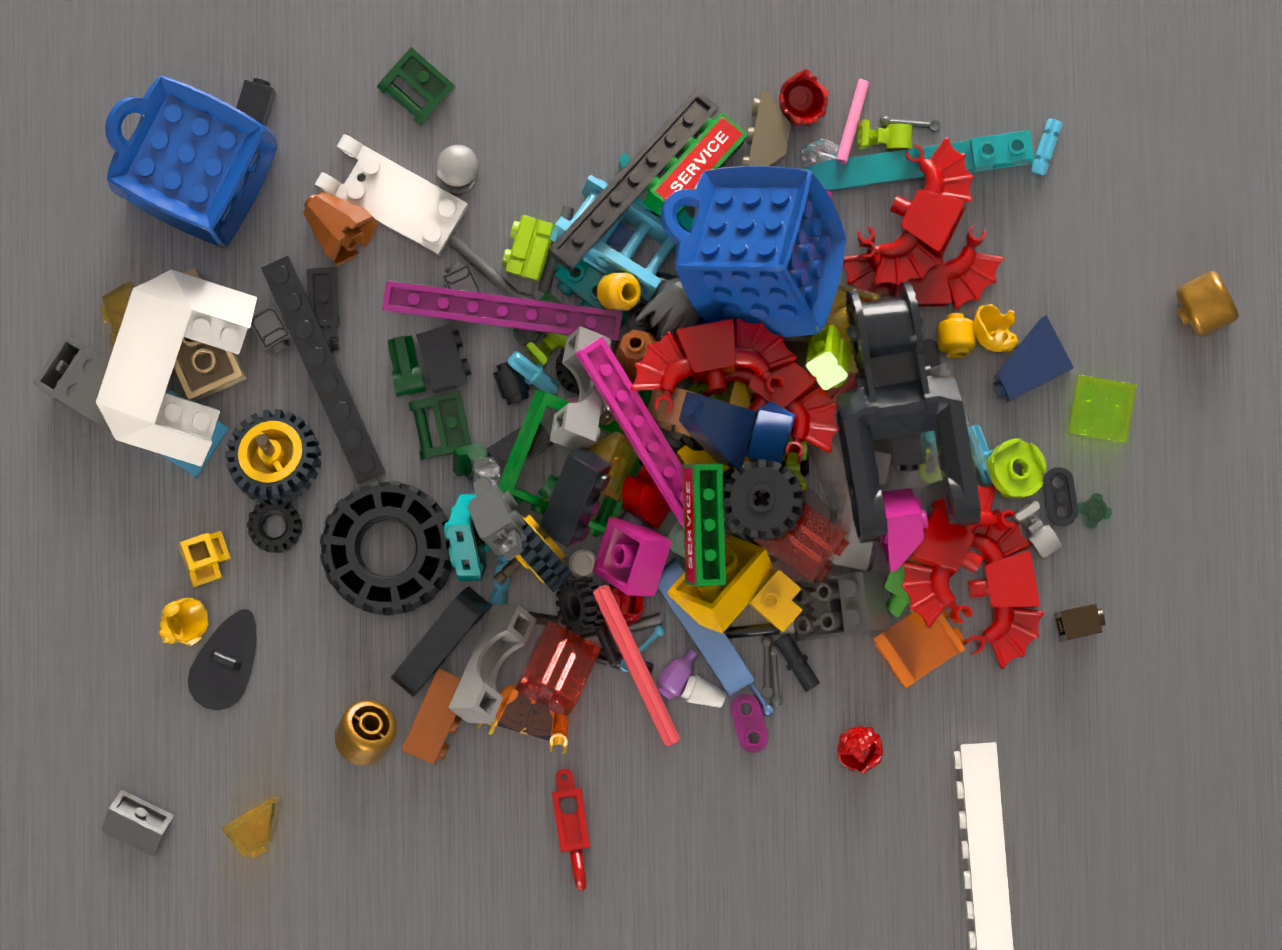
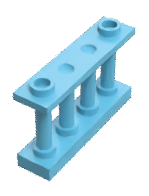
(609, 260)

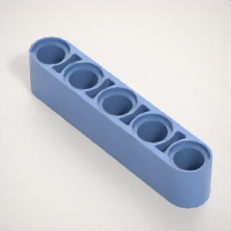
(712, 645)

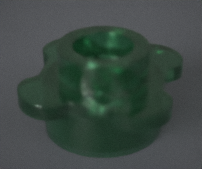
(1097, 502)

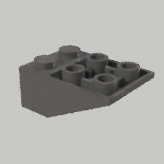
(74, 378)
(841, 606)

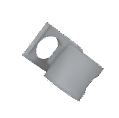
(1042, 537)

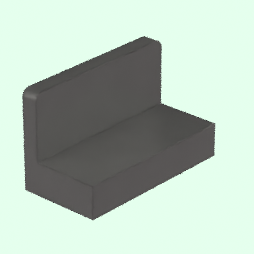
(137, 822)

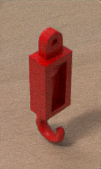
(573, 827)

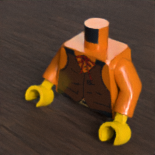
(530, 718)

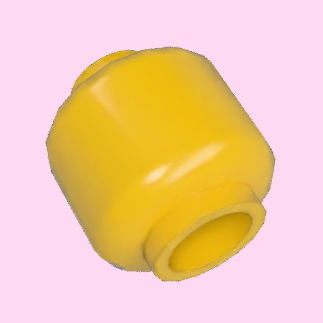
(619, 291)
(956, 336)

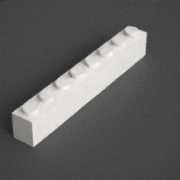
(983, 847)

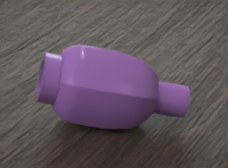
(675, 675)

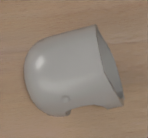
(457, 167)

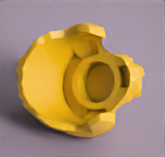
(993, 330)
(183, 621)

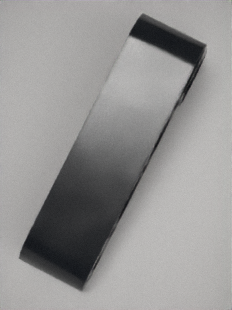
(440, 640)

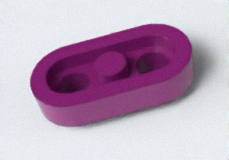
(749, 723)

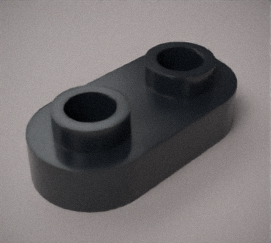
(1061, 496)

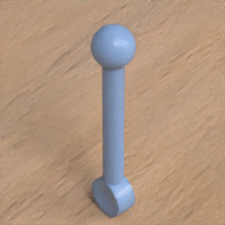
(767, 708)

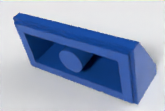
(771, 433)

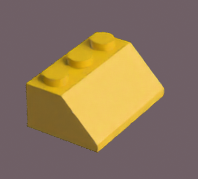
(718, 605)

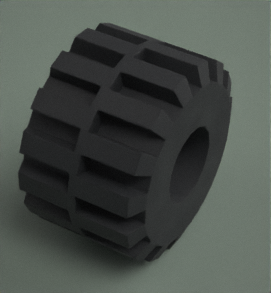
(784, 501)

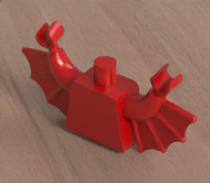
(927, 220)
(957, 278)
(710, 355)
(800, 396)
(940, 557)
(1008, 588)

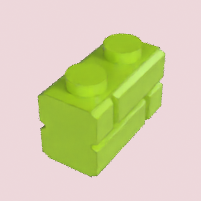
(529, 249)
(828, 358)

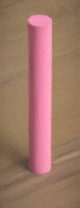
(852, 121)

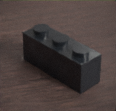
(576, 497)

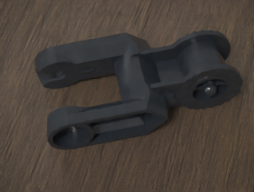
(898, 399)

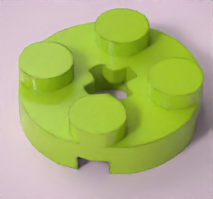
(1001, 468)

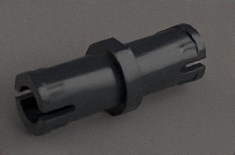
(797, 662)

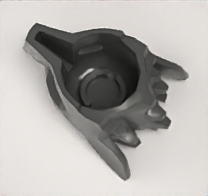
(670, 309)

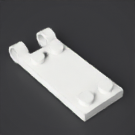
(396, 197)

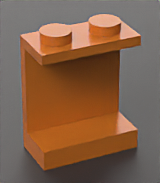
(917, 650)

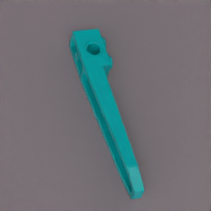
(892, 167)

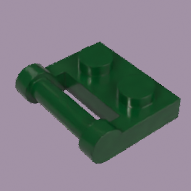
(423, 79)
(450, 423)

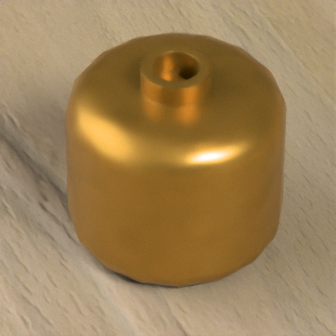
(1206, 304)
(365, 732)

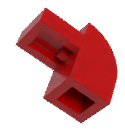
(643, 499)

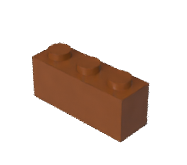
(434, 720)

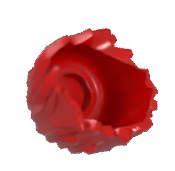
(803, 99)

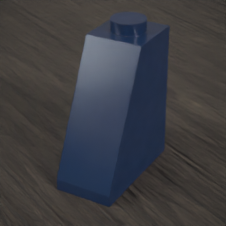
(1033, 362)
(718, 427)

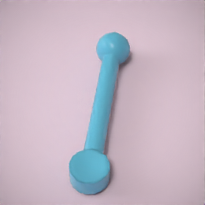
(658, 632)

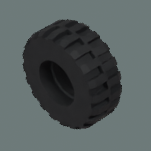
(343, 538)

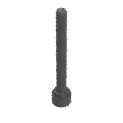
(485, 269)

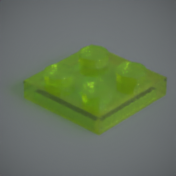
(1101, 408)

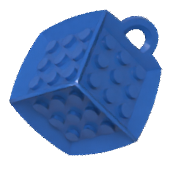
(189, 159)
(759, 247)

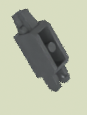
(496, 519)

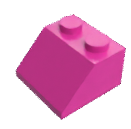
(904, 526)
(631, 557)

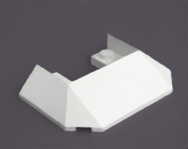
(145, 354)

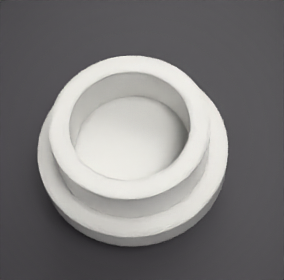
(582, 563)

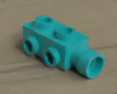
(582, 286)

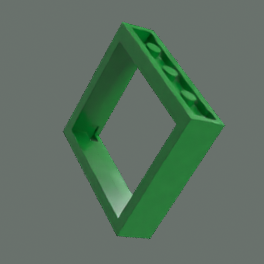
(540, 401)

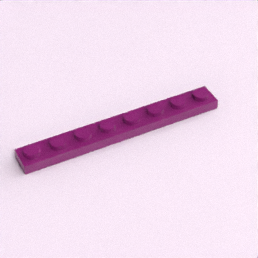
(499, 310)

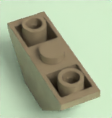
(769, 135)

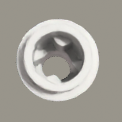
(703, 692)

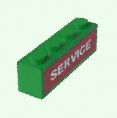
(710, 151)
(704, 524)

